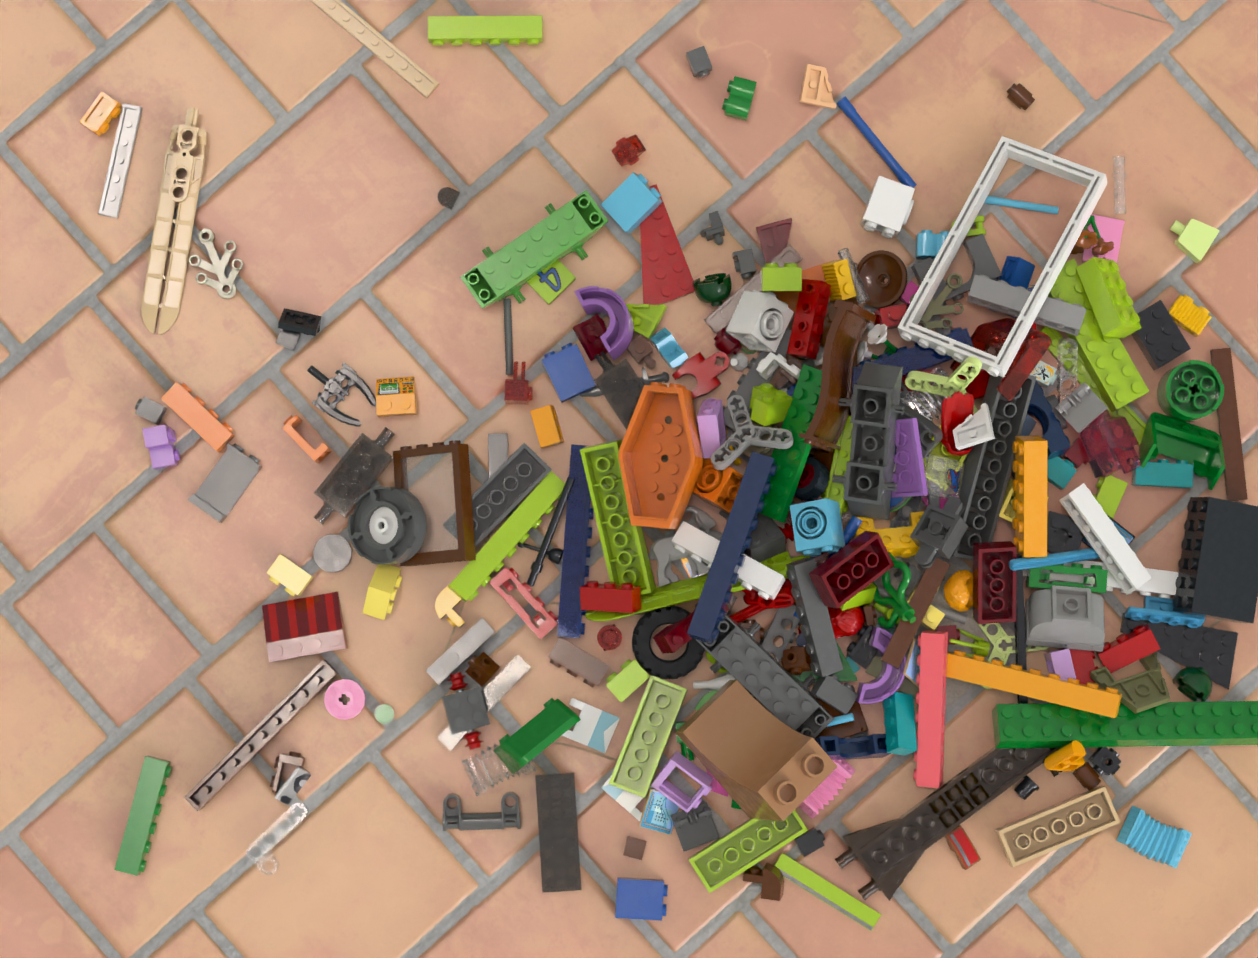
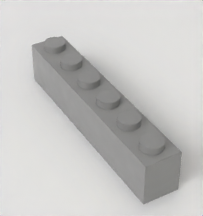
(1011, 300)

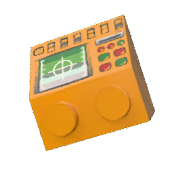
(395, 396)

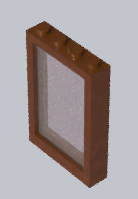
(443, 486)

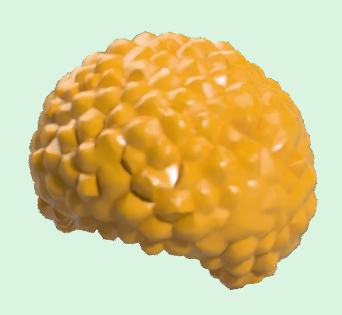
(959, 590)

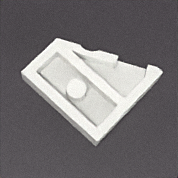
(974, 429)

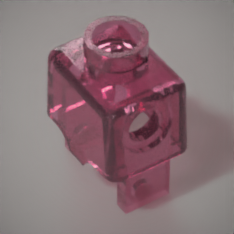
(1110, 441)

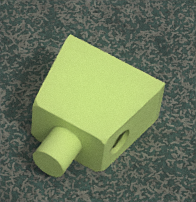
(1194, 238)

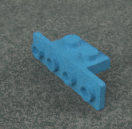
(1161, 610)

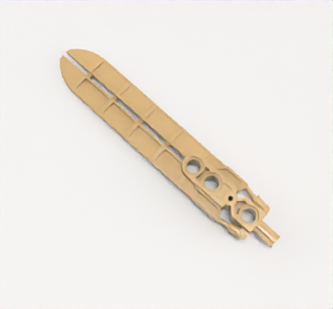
(183, 226)

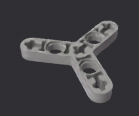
(754, 438)

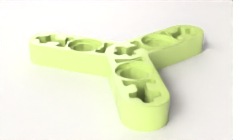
(948, 382)
(997, 639)

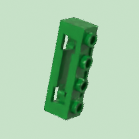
(1098, 580)

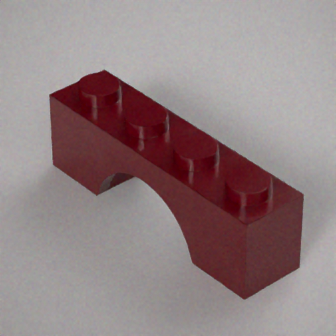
(675, 635)

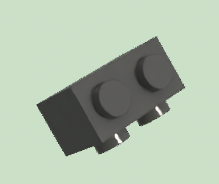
(834, 693)

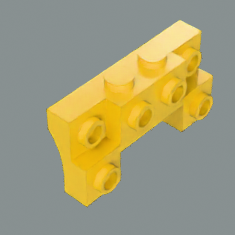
(895, 539)

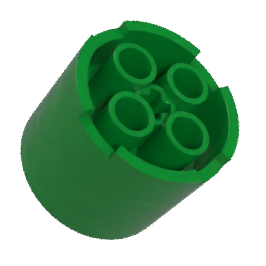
(1176, 398)

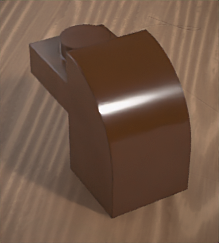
(769, 877)

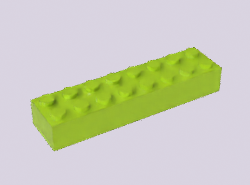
(1102, 355)
(621, 542)

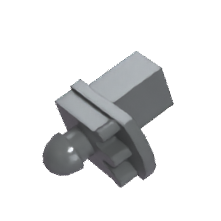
(716, 231)

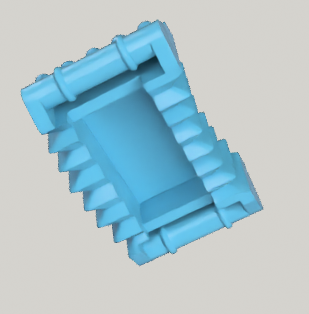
(1153, 838)

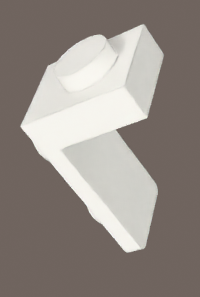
(771, 363)

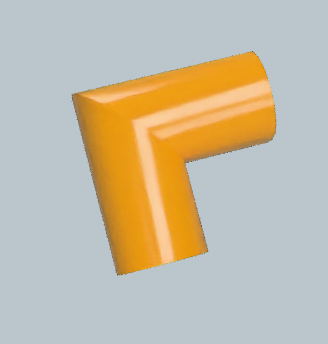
(1066, 758)

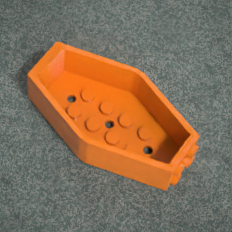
(642, 452)

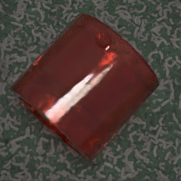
(609, 637)

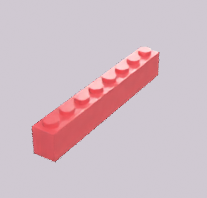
(931, 708)

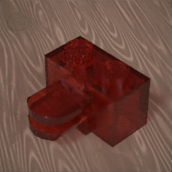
(518, 390)

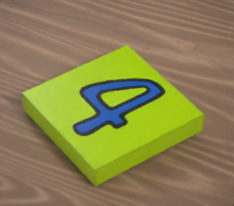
(551, 281)

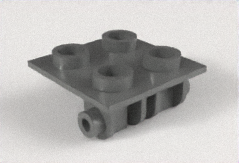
(695, 826)

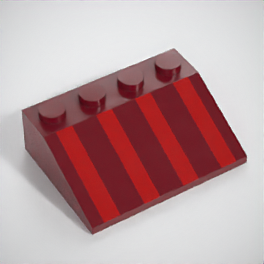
(304, 627)

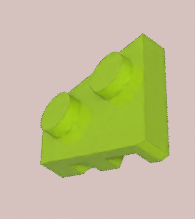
(646, 317)

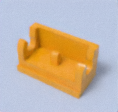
(547, 426)

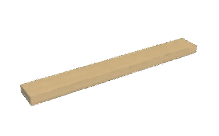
(378, 45)

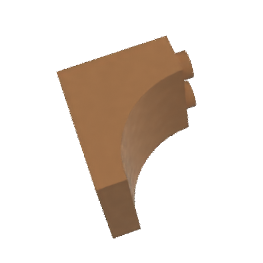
(755, 754)

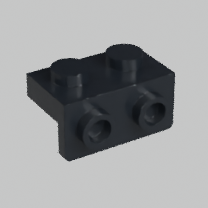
(860, 650)

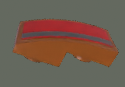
(963, 847)

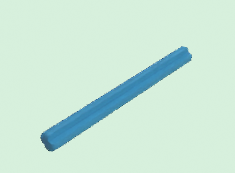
(1053, 559)

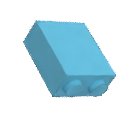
(632, 202)

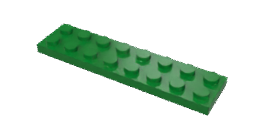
(793, 459)

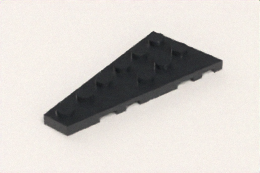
(1193, 647)

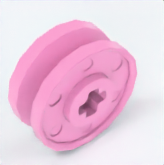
(351, 689)

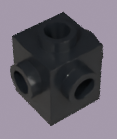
(1098, 759)

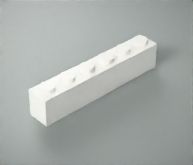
(1105, 539)
(752, 573)

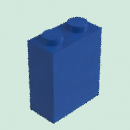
(568, 372)
(640, 898)

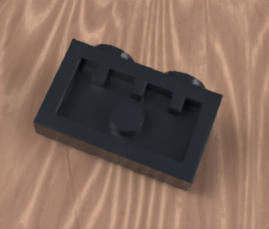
(300, 322)

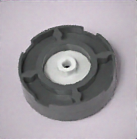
(387, 525)

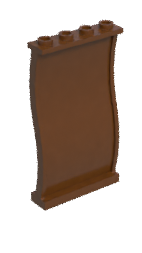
(837, 375)

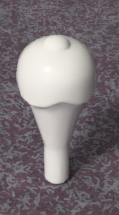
(714, 684)

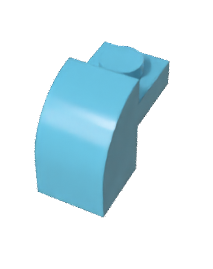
(669, 348)

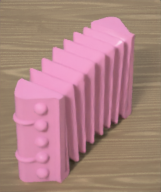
(827, 789)

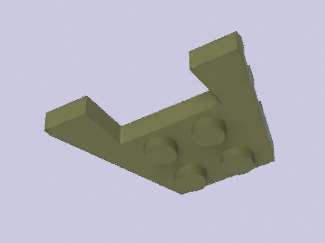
(1140, 690)

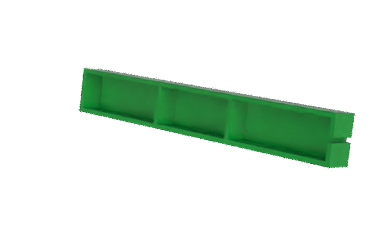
(1162, 725)

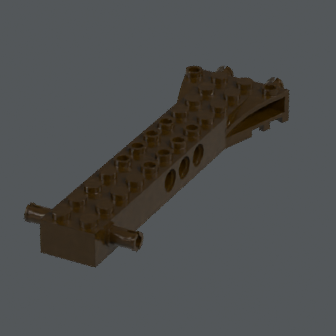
(895, 846)

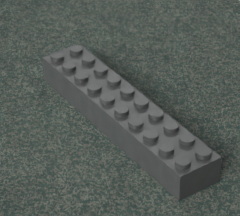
(990, 465)

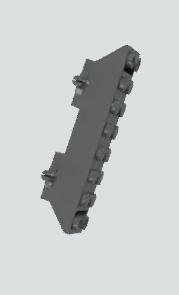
(873, 446)
(766, 678)

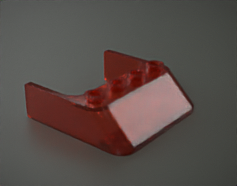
(1026, 359)

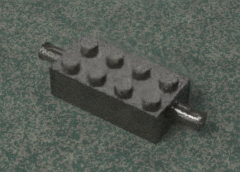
(619, 387)
(353, 475)

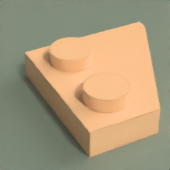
(816, 88)

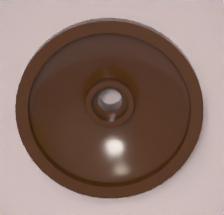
(873, 271)

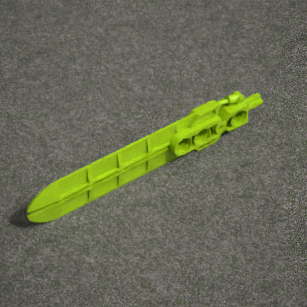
(687, 590)

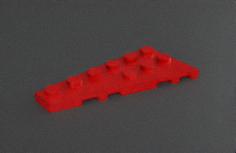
(663, 262)

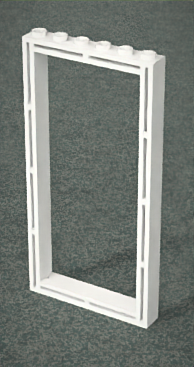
(959, 351)

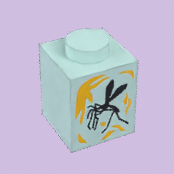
(1044, 373)

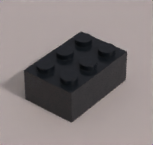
(1159, 336)

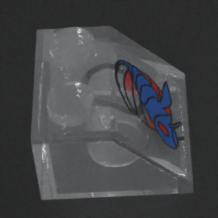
(943, 477)

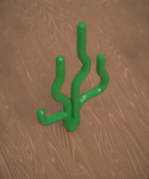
(897, 599)

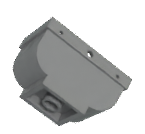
(1065, 619)

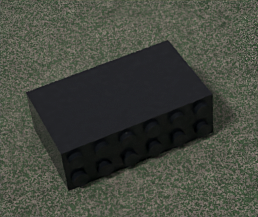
(1219, 561)

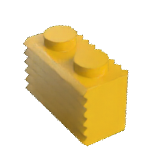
(839, 277)
(1189, 315)

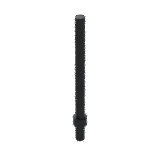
(537, 565)

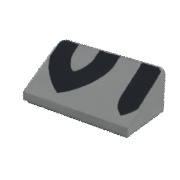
(292, 785)

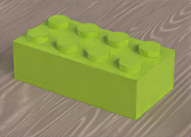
(1108, 297)

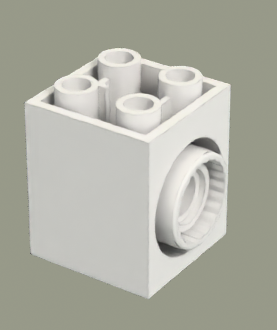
(888, 207)
(760, 321)

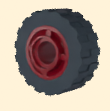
(813, 480)

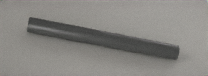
(508, 336)

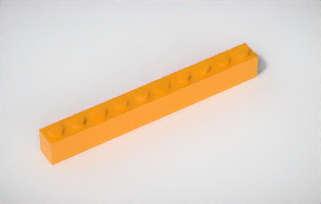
(1033, 684)

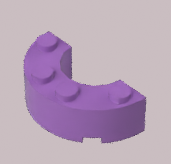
(621, 323)
(889, 678)

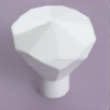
(739, 362)

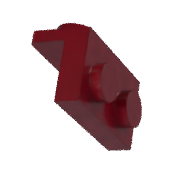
(589, 336)

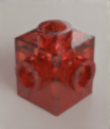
(628, 150)

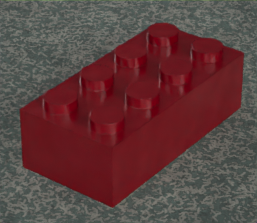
(851, 569)
(994, 582)

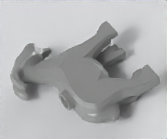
(664, 550)

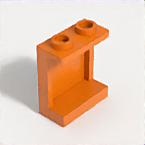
(290, 428)

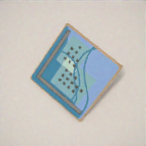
(911, 668)
(657, 813)

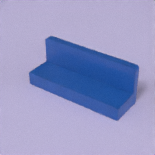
(1016, 273)

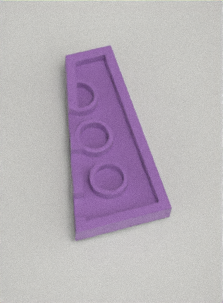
(909, 460)

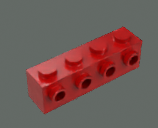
(809, 319)

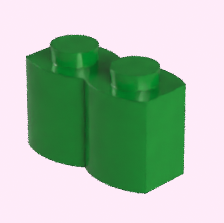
(740, 98)

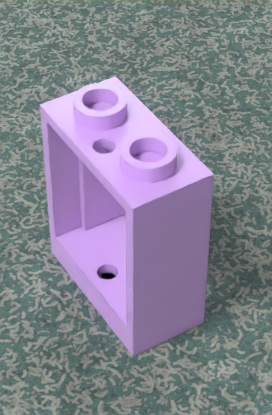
(711, 426)
(1060, 663)
(675, 794)

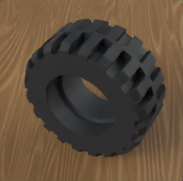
(648, 660)

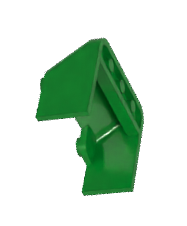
(1183, 442)
(536, 735)

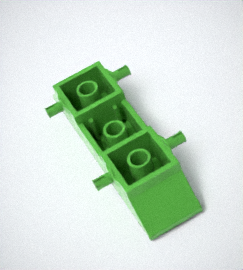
(535, 250)

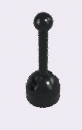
(554, 554)

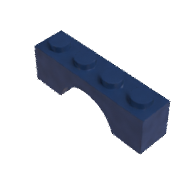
(1052, 432)
(854, 748)

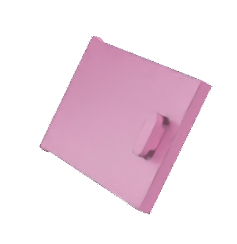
(1110, 230)

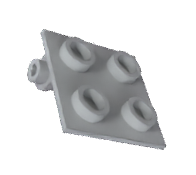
(1081, 407)

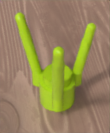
(979, 646)

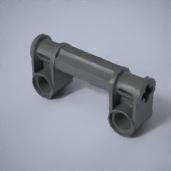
(455, 819)

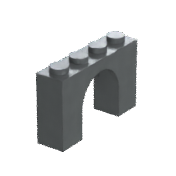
(982, 264)

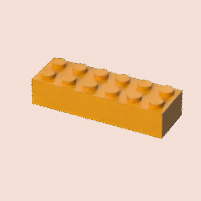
(1030, 495)

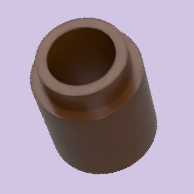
(1020, 96)
(1087, 776)

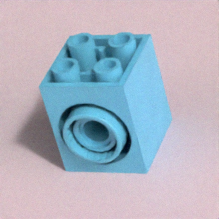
(817, 527)

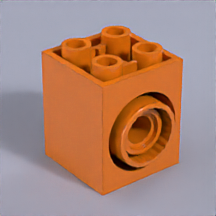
(717, 486)

